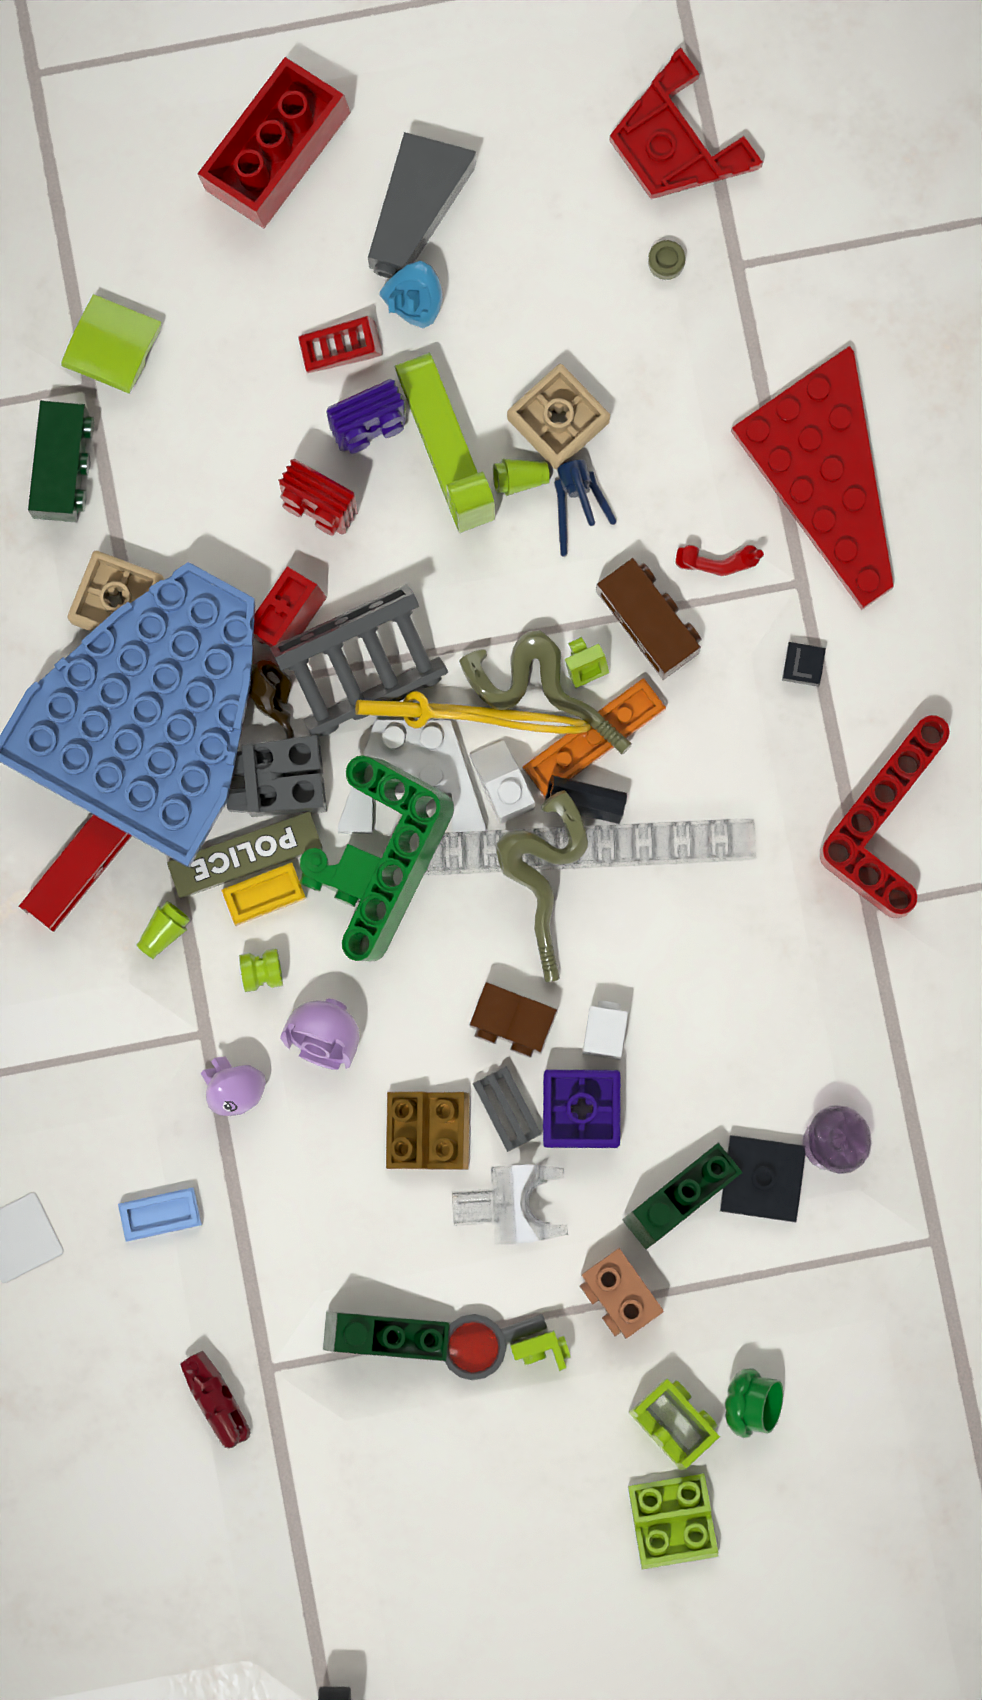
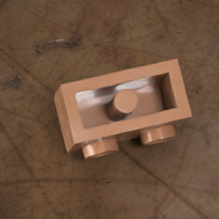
(621, 1294)

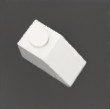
(502, 782)

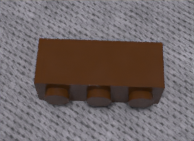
(649, 617)

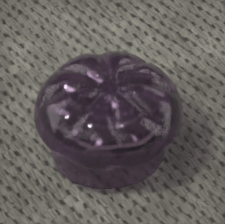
(838, 1140)

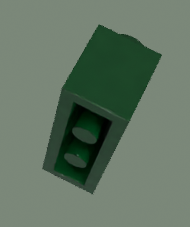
(60, 461)

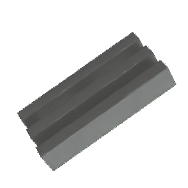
(492, 1080)

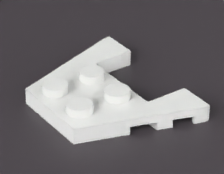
(425, 753)

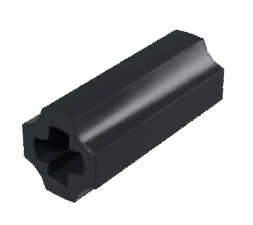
(591, 799)

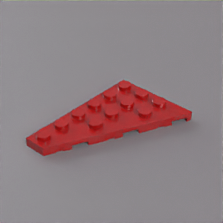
(821, 466)

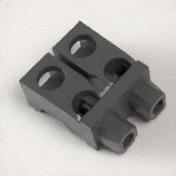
(266, 784)

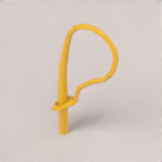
(426, 711)

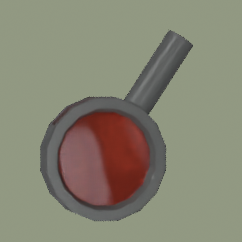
(479, 1345)

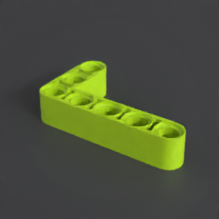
(462, 486)

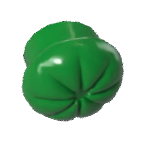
(753, 1403)

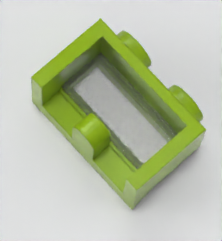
(675, 1423)

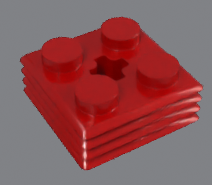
(318, 497)

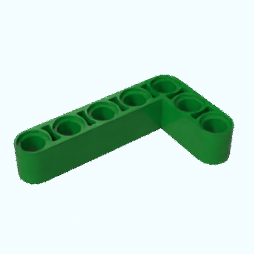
(397, 853)

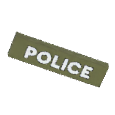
(245, 855)

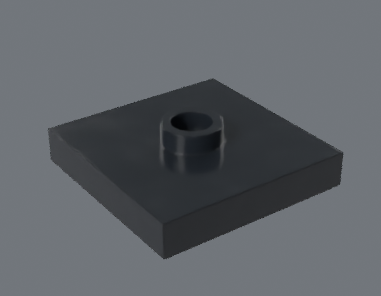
(769, 1179)

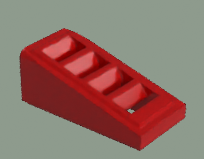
(337, 332)

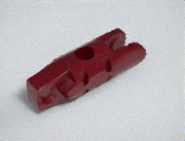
(215, 1400)

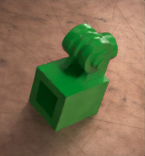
(346, 878)

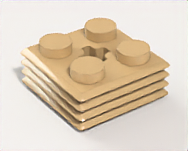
(558, 393)
(104, 578)

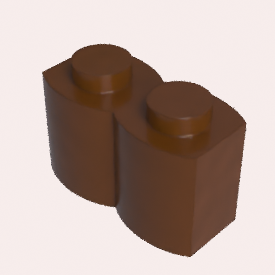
(512, 1019)

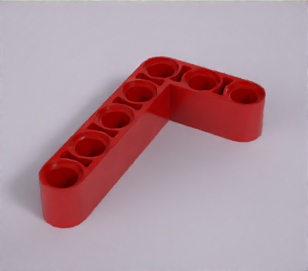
(877, 813)

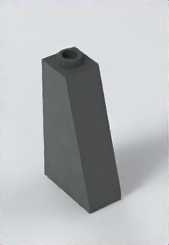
(418, 197)

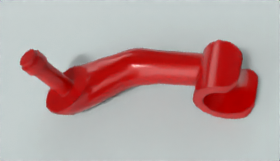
(745, 558)

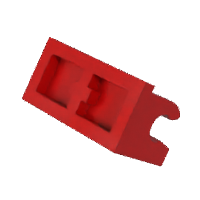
(287, 608)

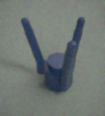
(575, 481)

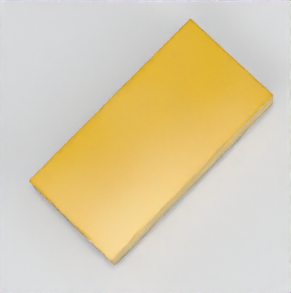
(263, 894)

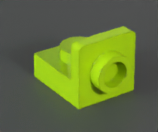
(534, 1349)

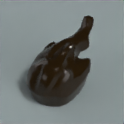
(268, 689)

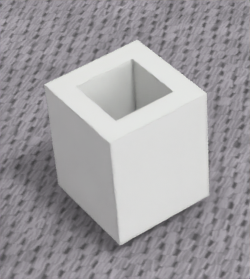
(605, 1030)

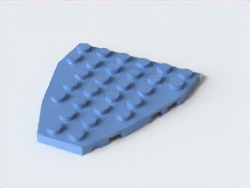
(146, 713)

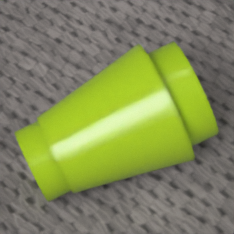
(519, 475)
(163, 929)

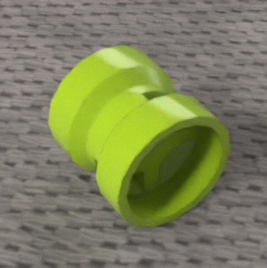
(257, 970)

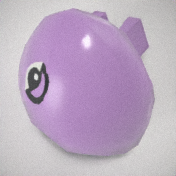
(232, 1089)

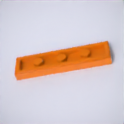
(580, 750)

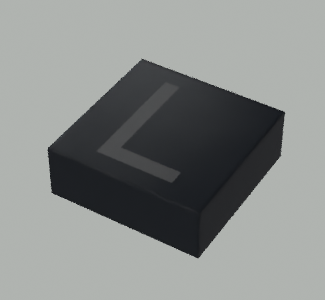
(803, 664)

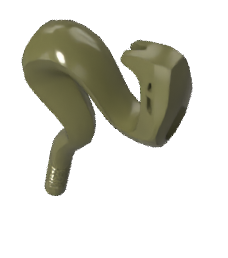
(529, 647)
(509, 854)

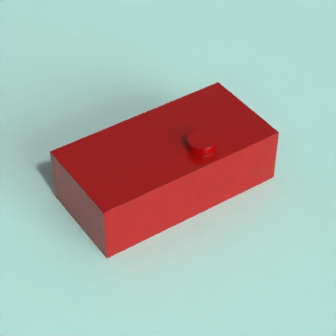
(274, 142)

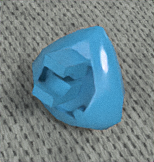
(414, 294)

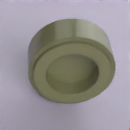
(666, 260)

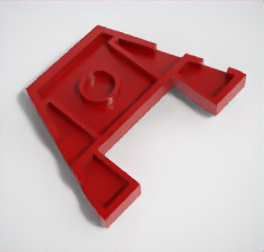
(663, 146)

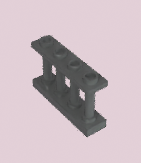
(329, 639)

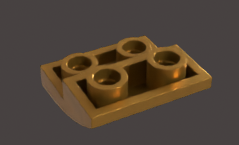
(427, 1130)

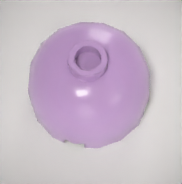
(323, 1033)

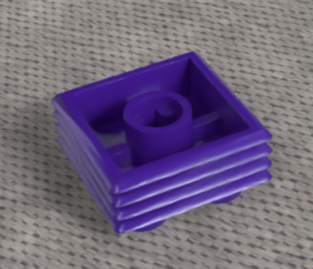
(367, 416)
(600, 1090)

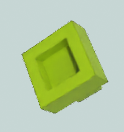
(585, 663)

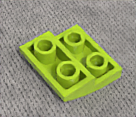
(111, 343)
(673, 1521)

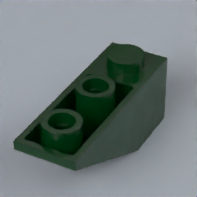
(682, 1196)
(386, 1336)

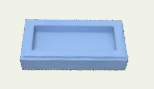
(159, 1214)

